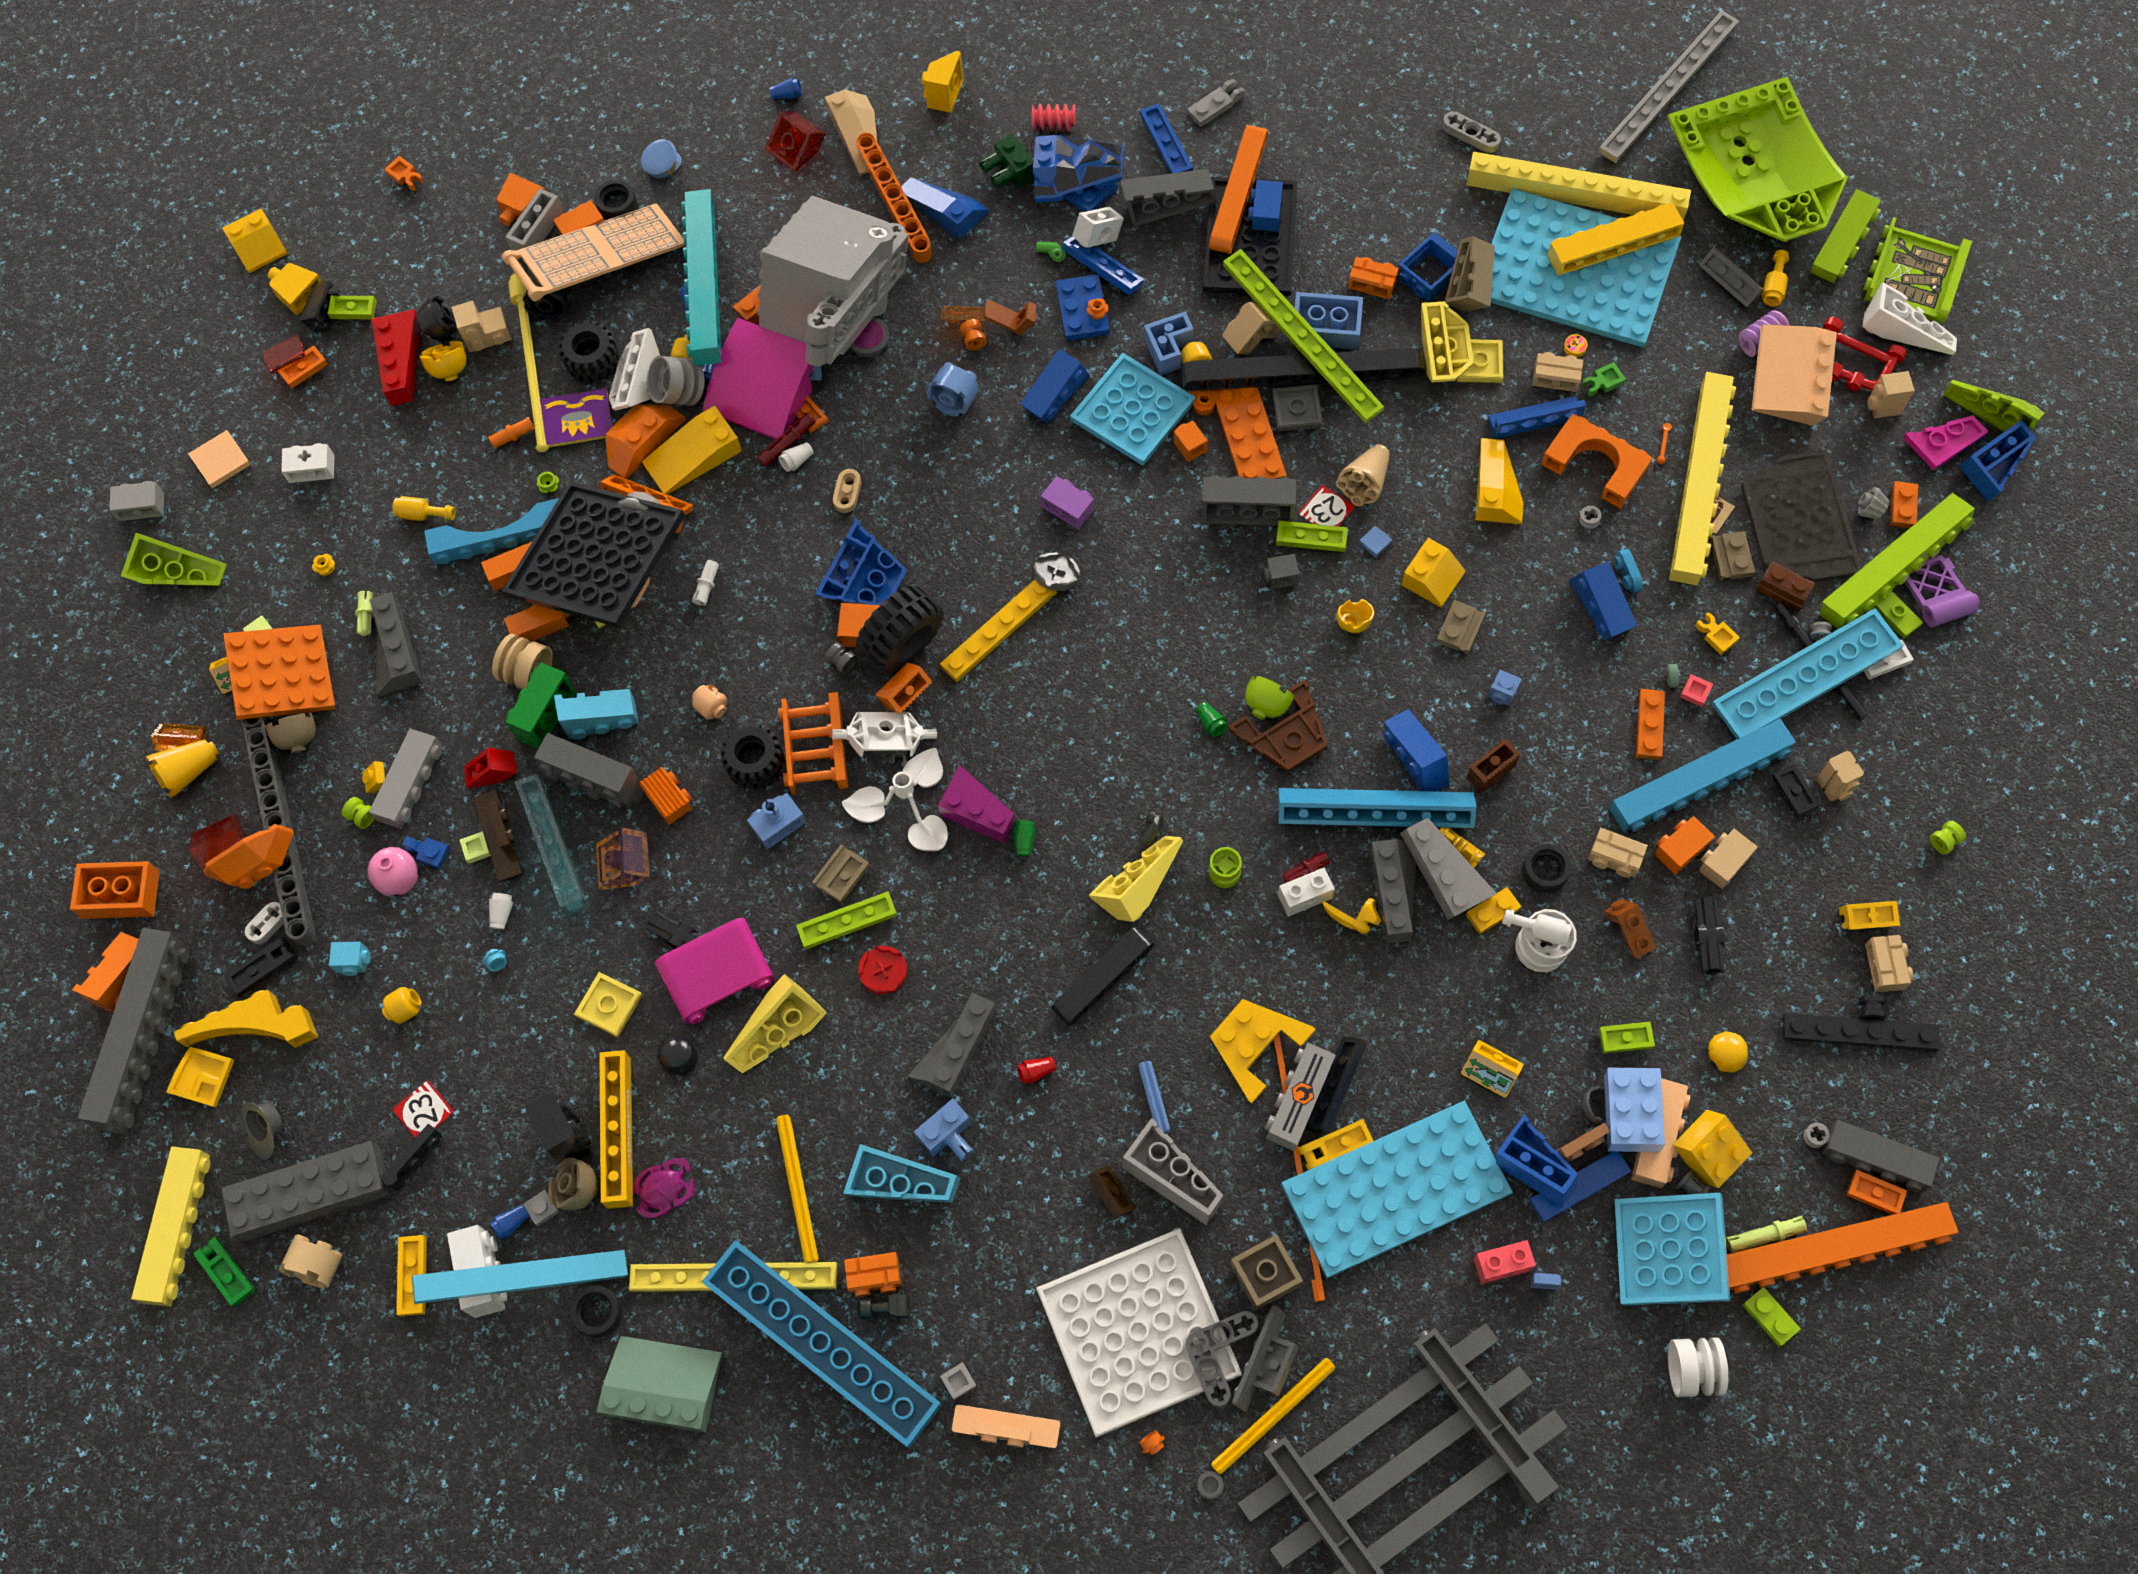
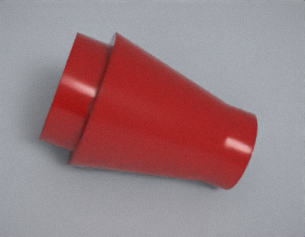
(1035, 1069)

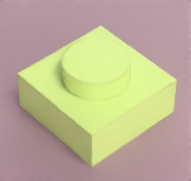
(475, 847)

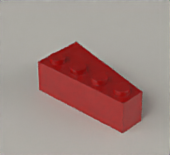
(397, 351)

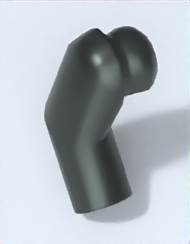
(1153, 829)

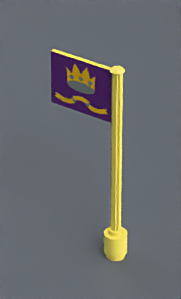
(565, 417)

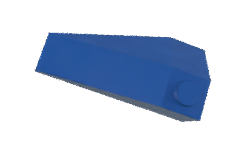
(947, 208)

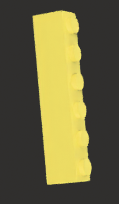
(171, 1227)

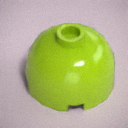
(1266, 698)

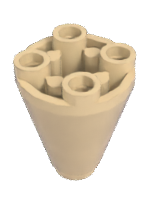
(1365, 476)

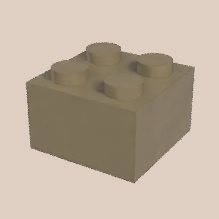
(1266, 1272)

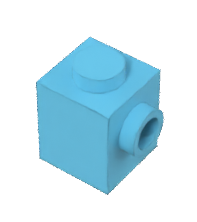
(349, 958)

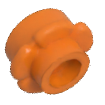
(1097, 313)
(1152, 1443)

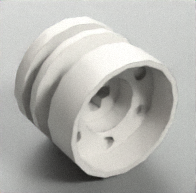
(1548, 957)
(1698, 1366)

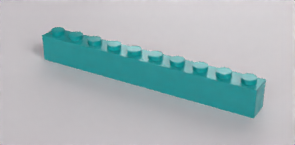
(702, 278)

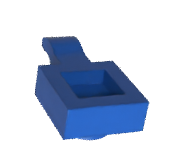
(429, 853)

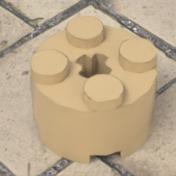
(311, 1262)

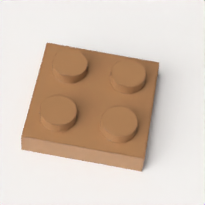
(1587, 1141)

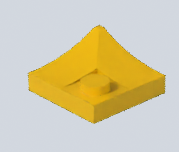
(201, 1076)

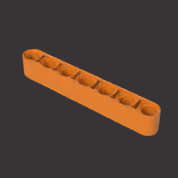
(890, 189)
(1238, 189)

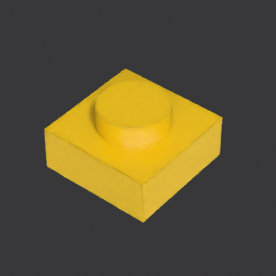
(373, 777)

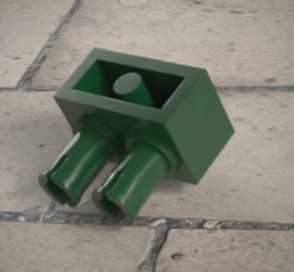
(1013, 159)

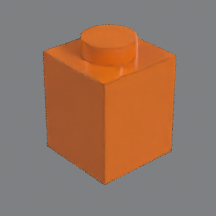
(1190, 441)

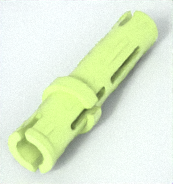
(1770, 1233)

